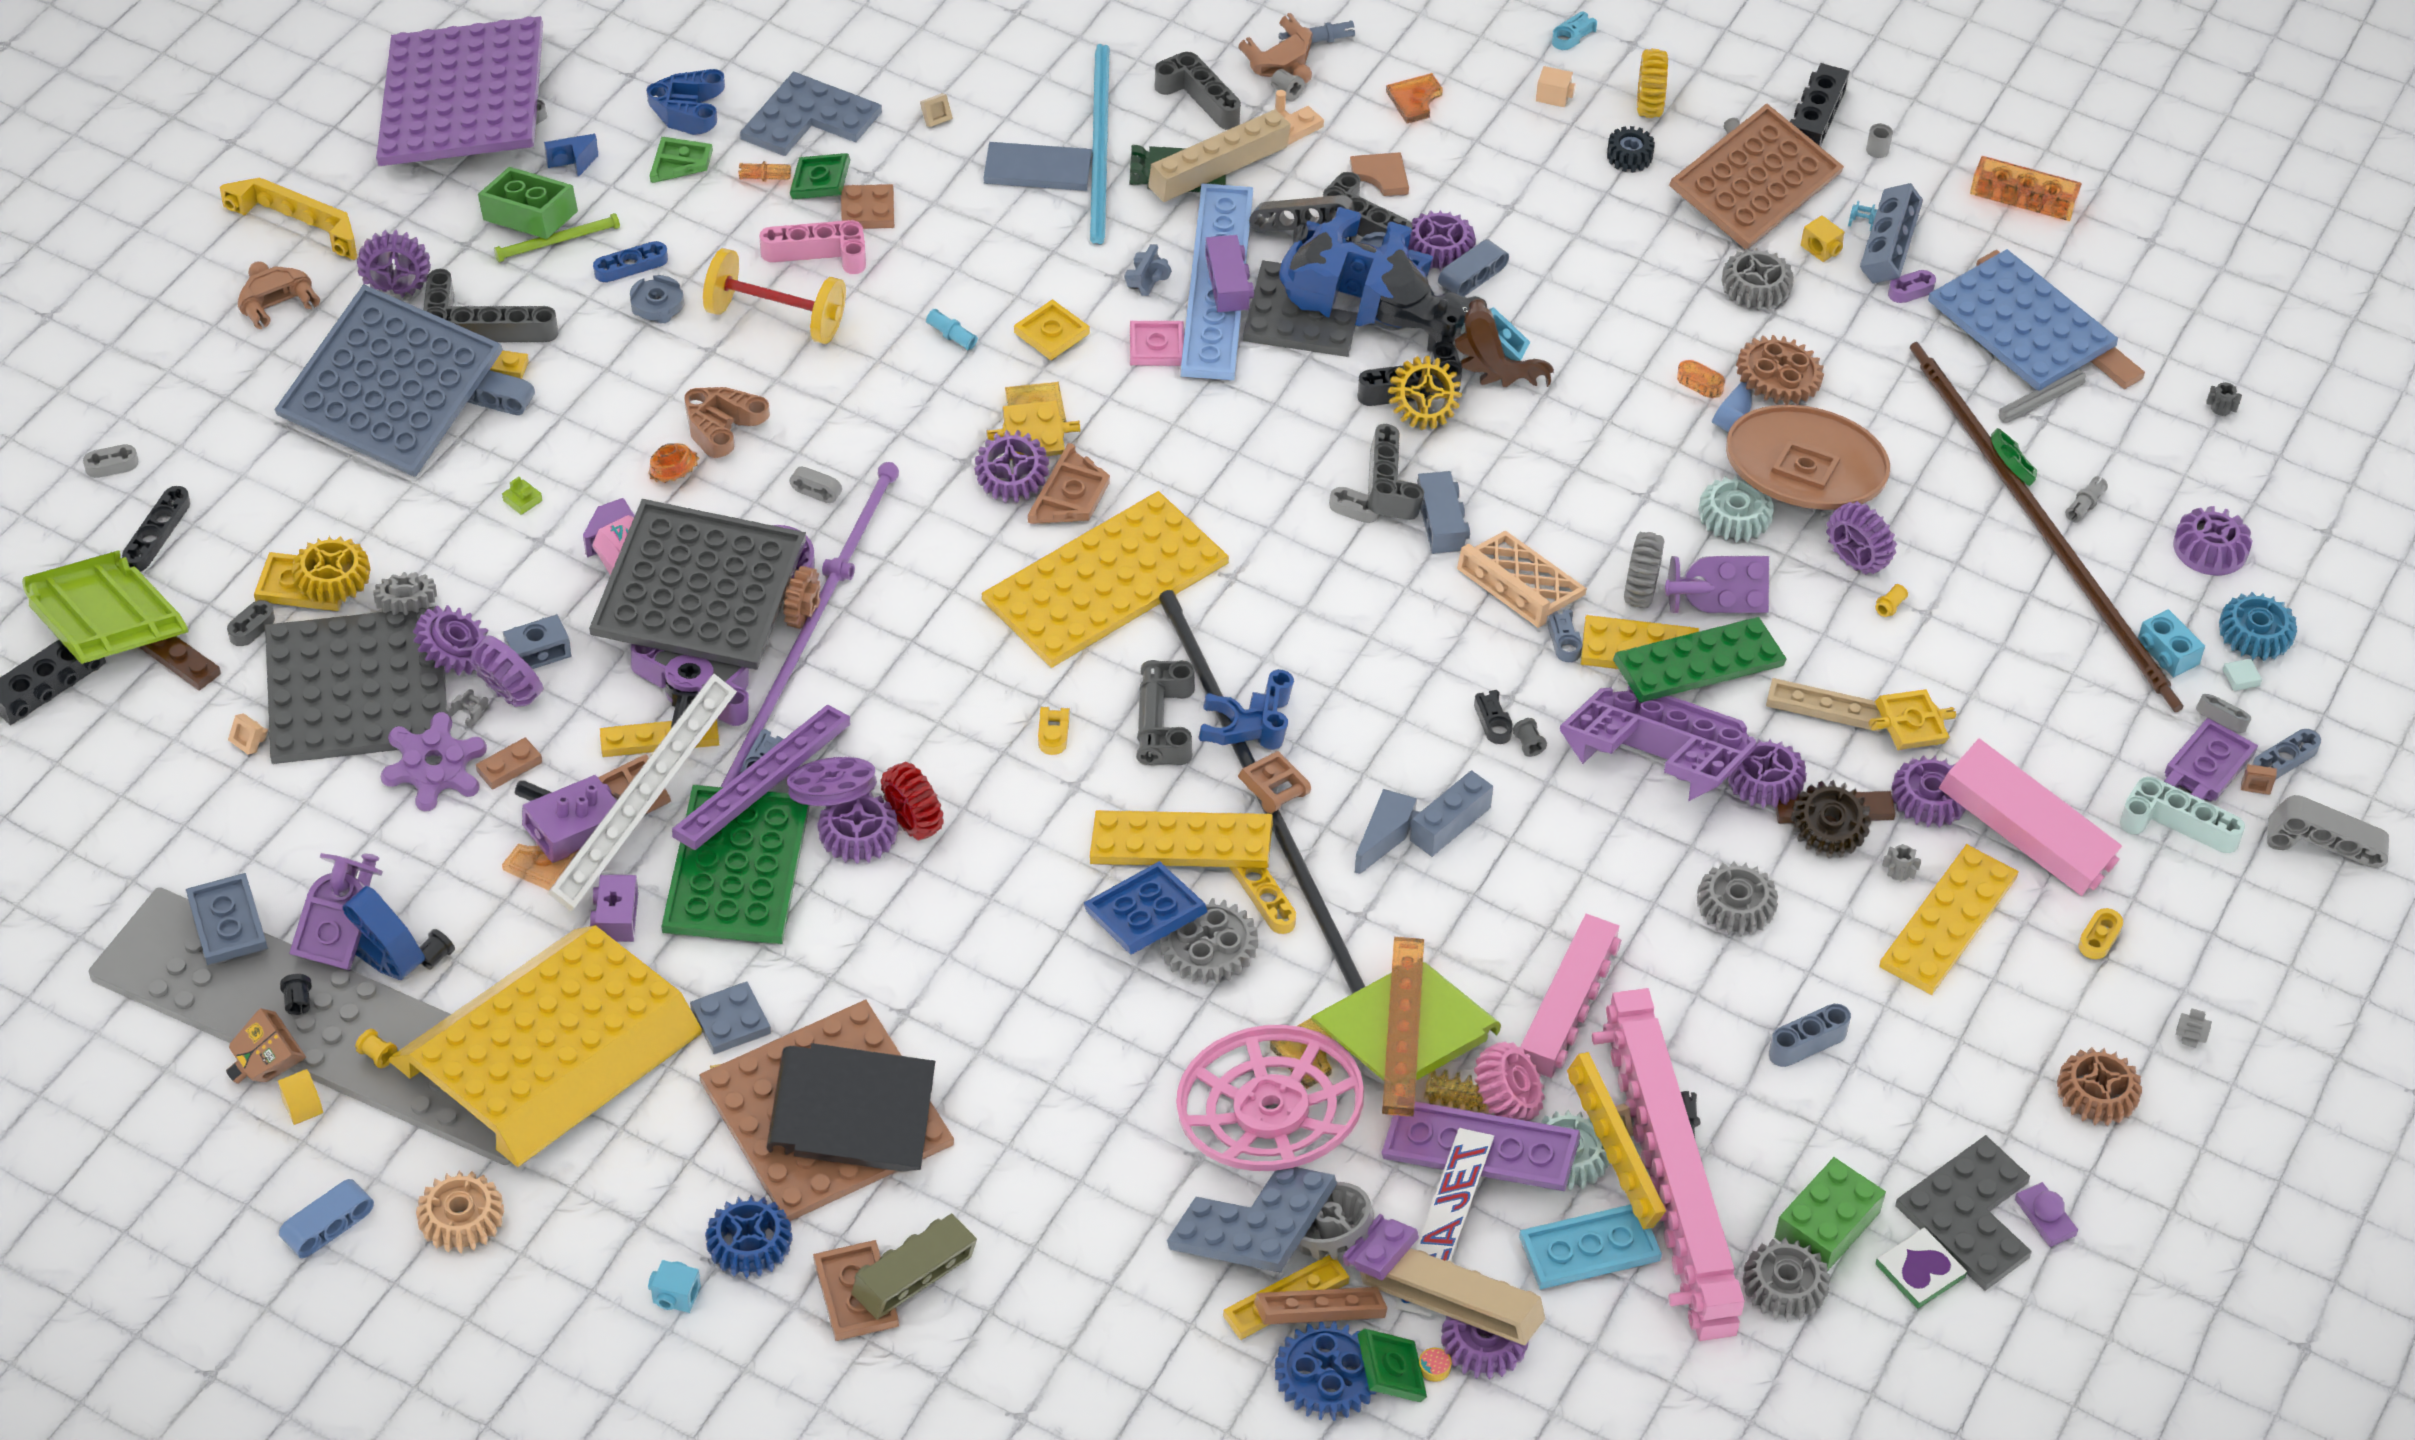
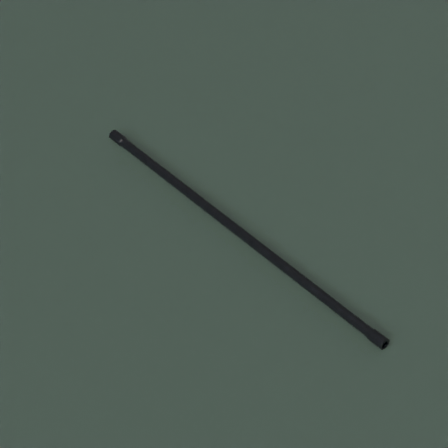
(1175, 614)

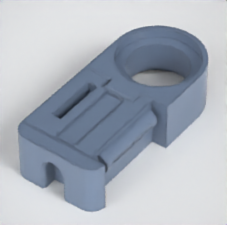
(1563, 633)
(761, 746)

